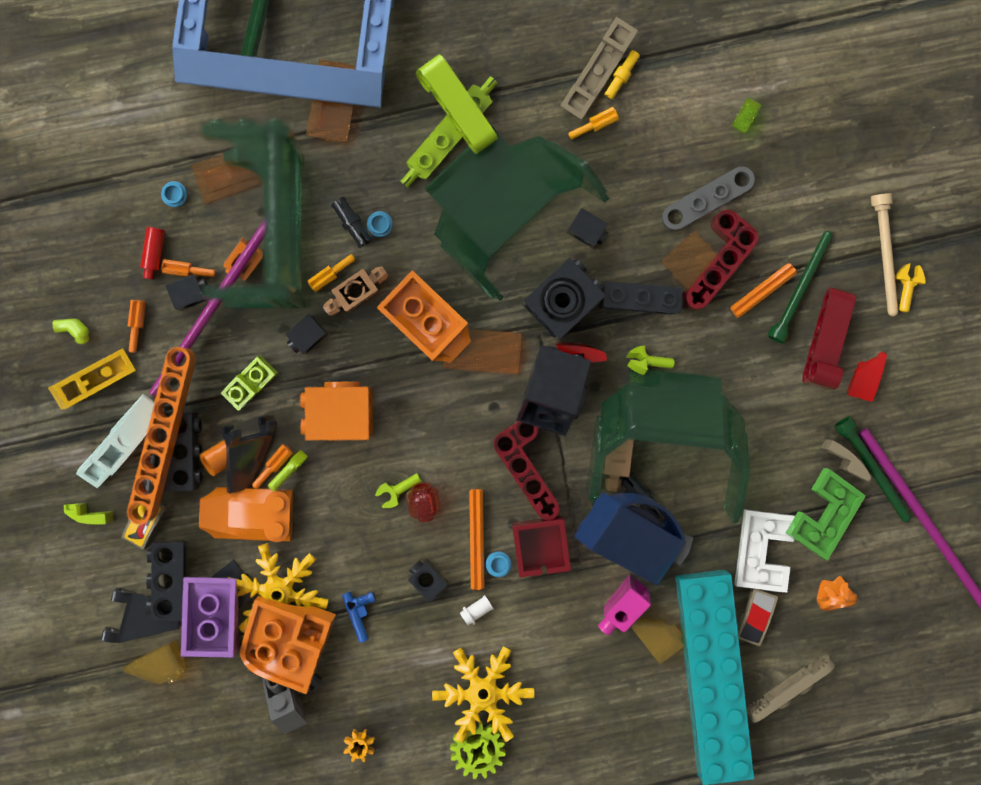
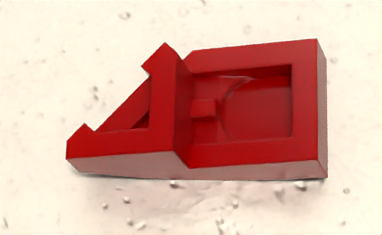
(588, 352)
(867, 378)

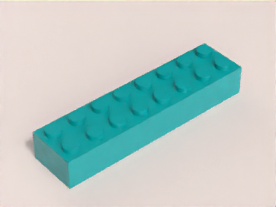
(714, 677)

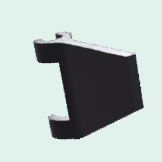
(246, 453)
(135, 620)

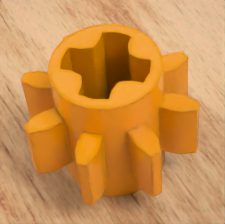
(355, 751)

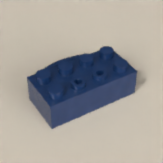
(632, 534)

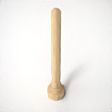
(882, 204)

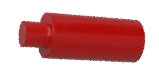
(152, 251)

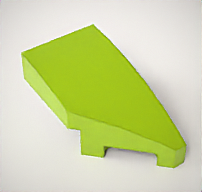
(79, 513)

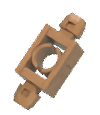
(333, 306)
(617, 465)

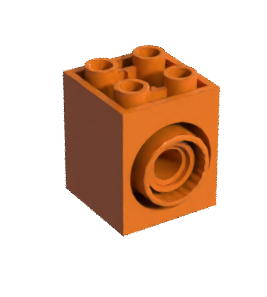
(337, 412)

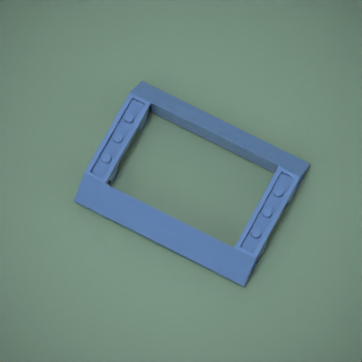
(284, 78)

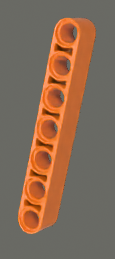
(152, 444)

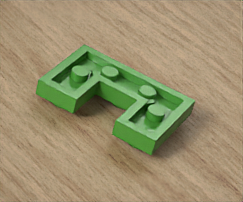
(843, 504)

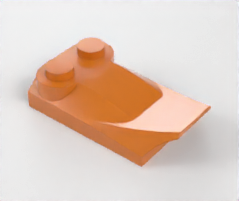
(426, 319)
(248, 514)

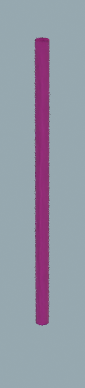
(212, 306)
(921, 515)

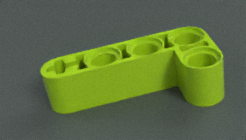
(440, 79)

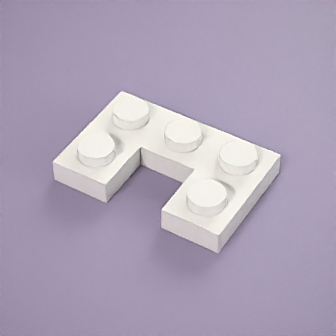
(751, 565)

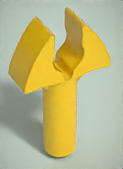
(908, 285)

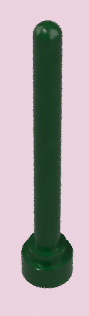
(780, 332)
(848, 429)

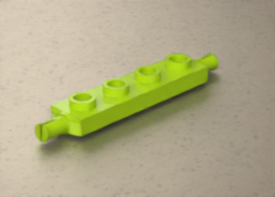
(443, 138)

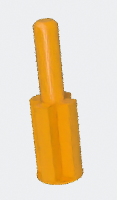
(596, 122)
(328, 274)

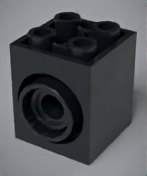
(575, 287)
(554, 390)

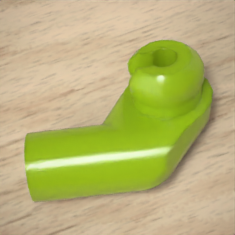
(74, 327)

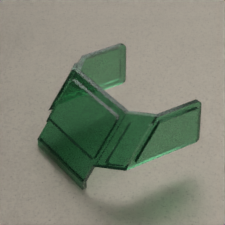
(497, 193)
(675, 411)

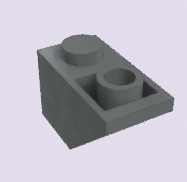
(284, 706)

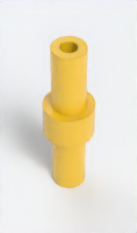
(622, 74)

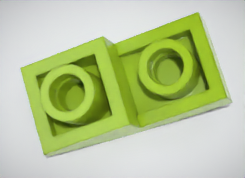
(249, 382)

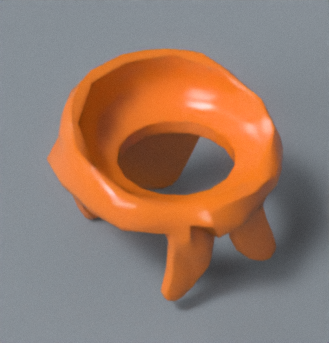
(835, 595)

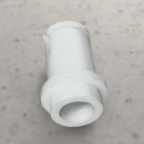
(476, 610)

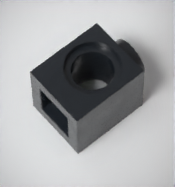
(588, 229)
(186, 292)
(305, 335)
(430, 590)

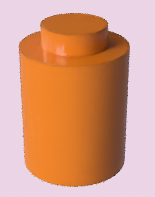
(215, 458)

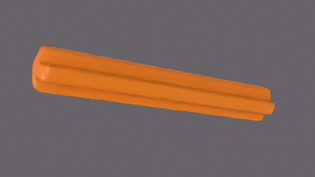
(476, 539)

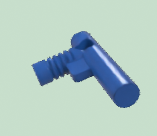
(358, 612)

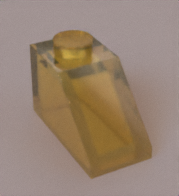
(658, 637)
(159, 665)

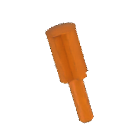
(184, 269)
(135, 321)
(274, 464)

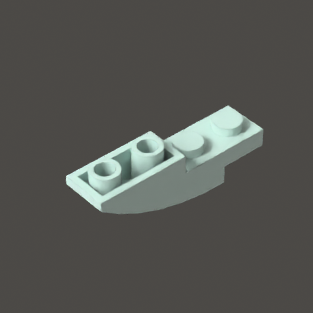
(119, 443)

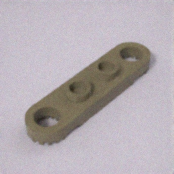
(796, 684)

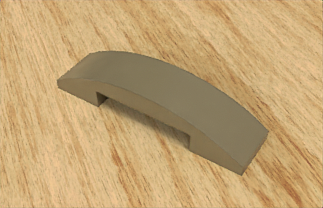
(599, 68)

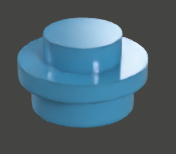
(174, 194)
(379, 224)
(498, 564)

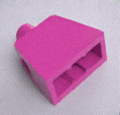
(625, 606)

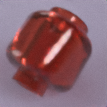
(423, 502)

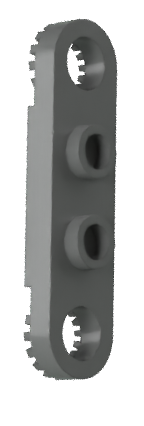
(708, 198)

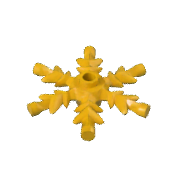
(283, 585)
(513, 693)

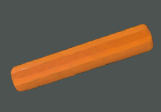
(763, 290)

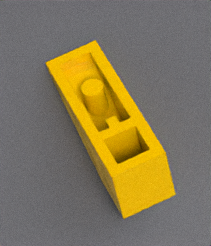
(91, 379)

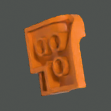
(285, 642)

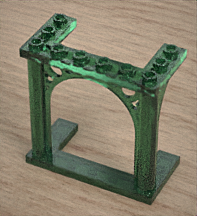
(277, 158)

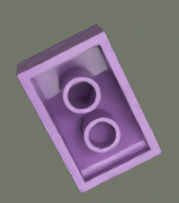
(210, 617)

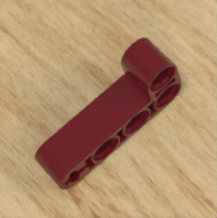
(717, 265)
(828, 340)
(529, 472)

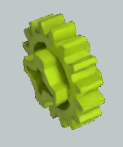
(486, 755)

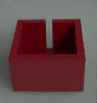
(539, 544)

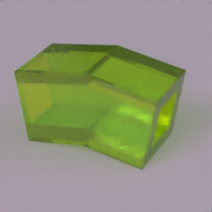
(746, 115)

